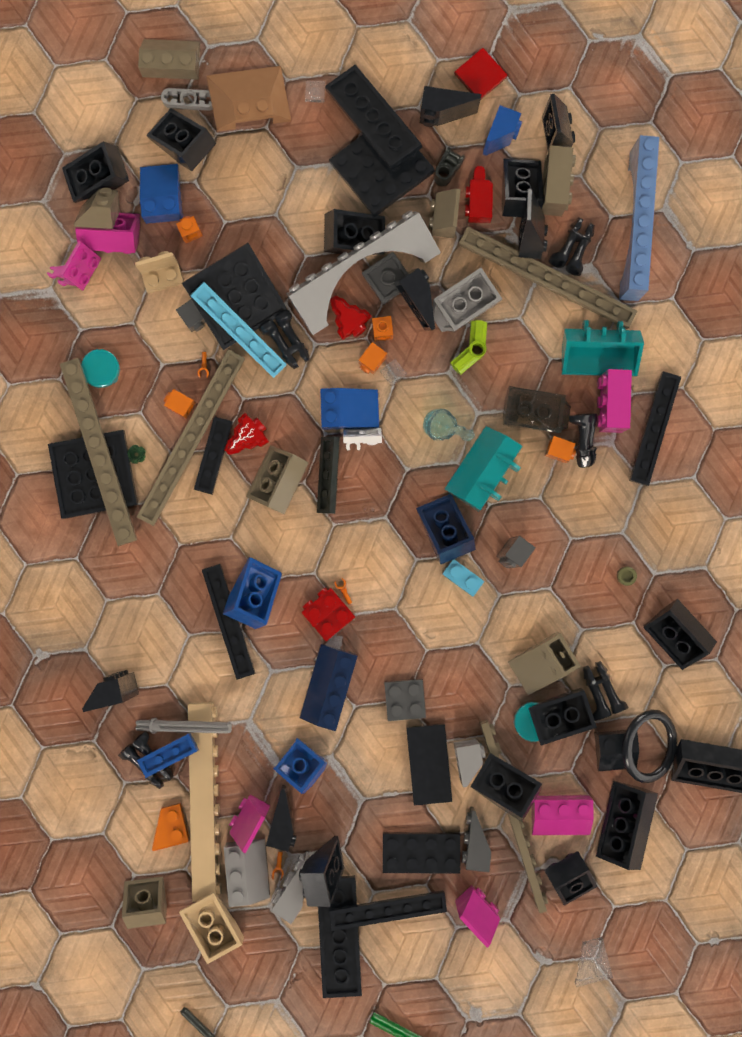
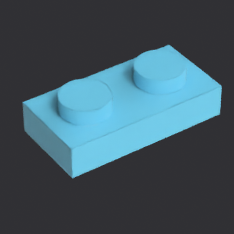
(463, 577)

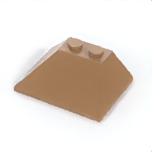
(248, 97)

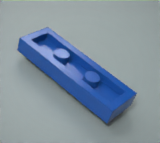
(167, 755)

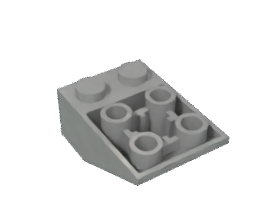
(289, 899)

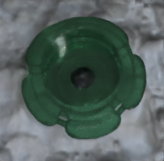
(141, 454)

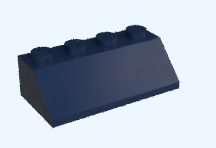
(328, 687)

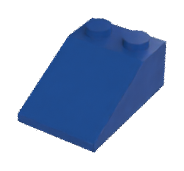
(160, 194)
(349, 408)
(253, 594)

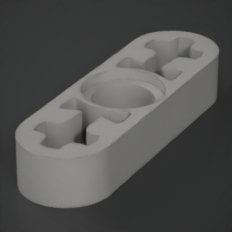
(174, 104)

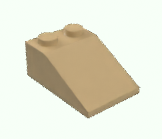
(212, 927)

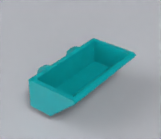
(597, 350)
(484, 468)

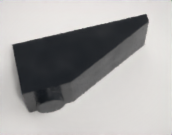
(282, 826)

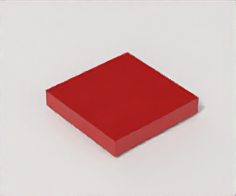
(480, 73)

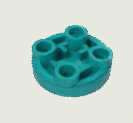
(100, 368)
(524, 724)

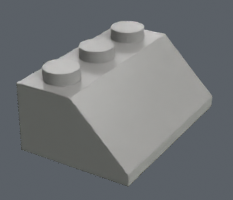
(246, 873)

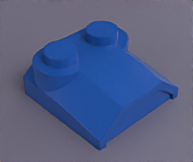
(301, 766)

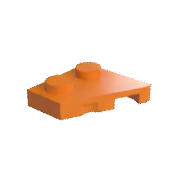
(170, 828)

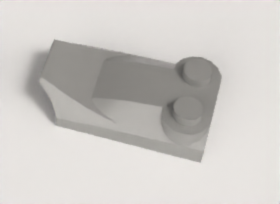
(465, 301)

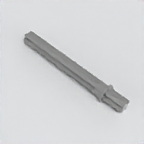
(155, 725)

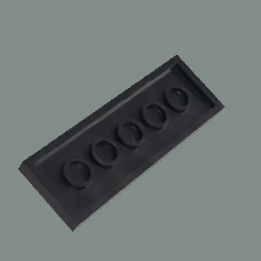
(373, 117)
(340, 948)

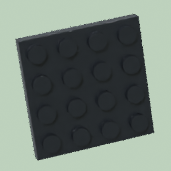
(373, 179)
(243, 287)
(75, 478)

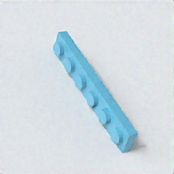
(238, 329)

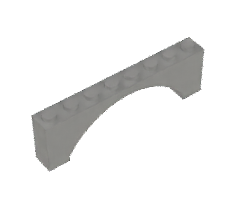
(313, 295)

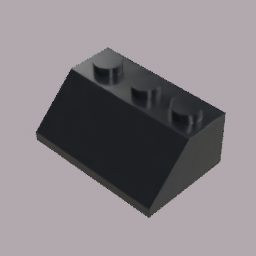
(680, 634)

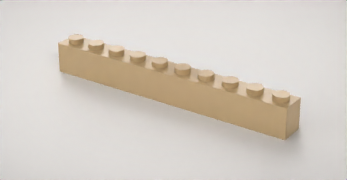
(203, 805)

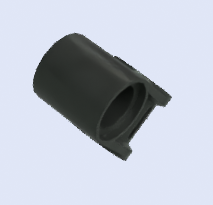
(450, 165)

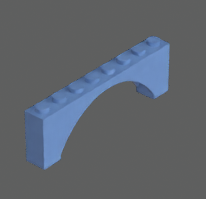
(643, 168)

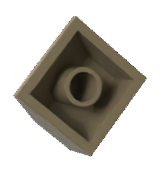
(99, 210)
(445, 213)
(144, 902)

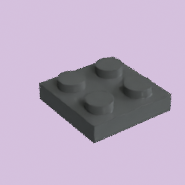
(383, 275)
(405, 700)

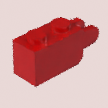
(479, 198)

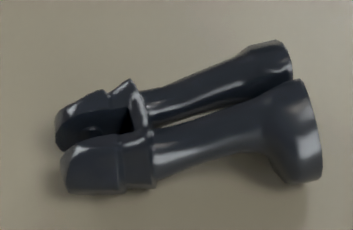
(575, 264)
(283, 321)
(585, 451)
(593, 683)
(141, 744)

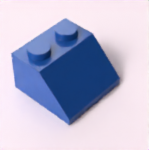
(503, 130)

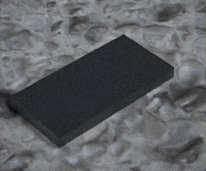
(429, 764)

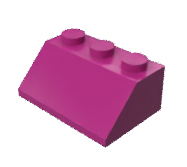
(122, 238)
(562, 815)

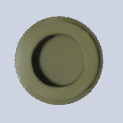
(626, 576)

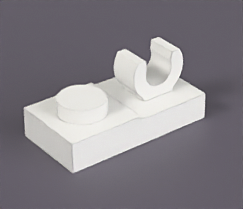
(370, 436)

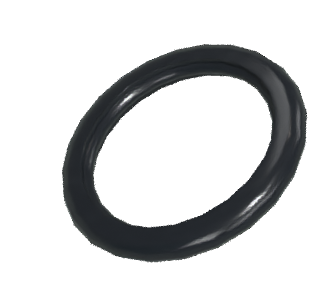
(628, 741)

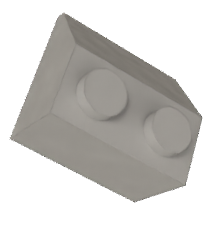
(469, 759)

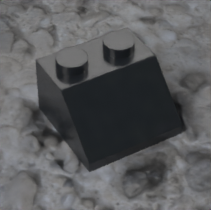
(609, 750)
(570, 878)

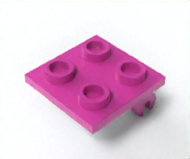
(78, 267)

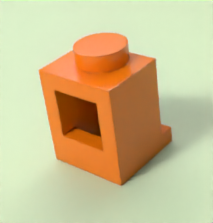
(189, 229)

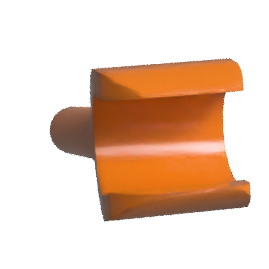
(203, 365)
(344, 591)
(278, 866)

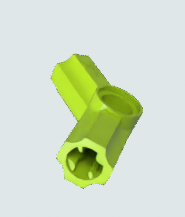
(477, 337)

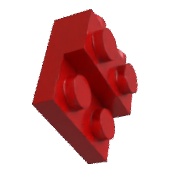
(327, 613)

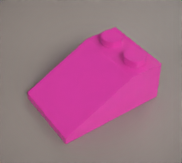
(248, 822)
(478, 914)

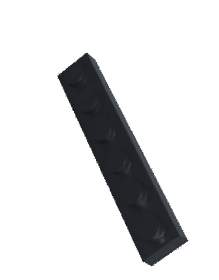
(655, 428)
(229, 627)
(387, 910)

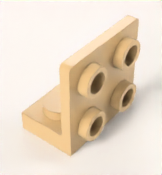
(160, 272)

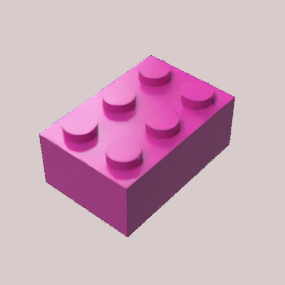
(614, 401)

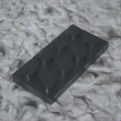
(421, 852)

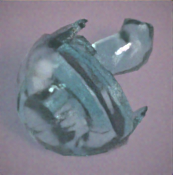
(442, 425)

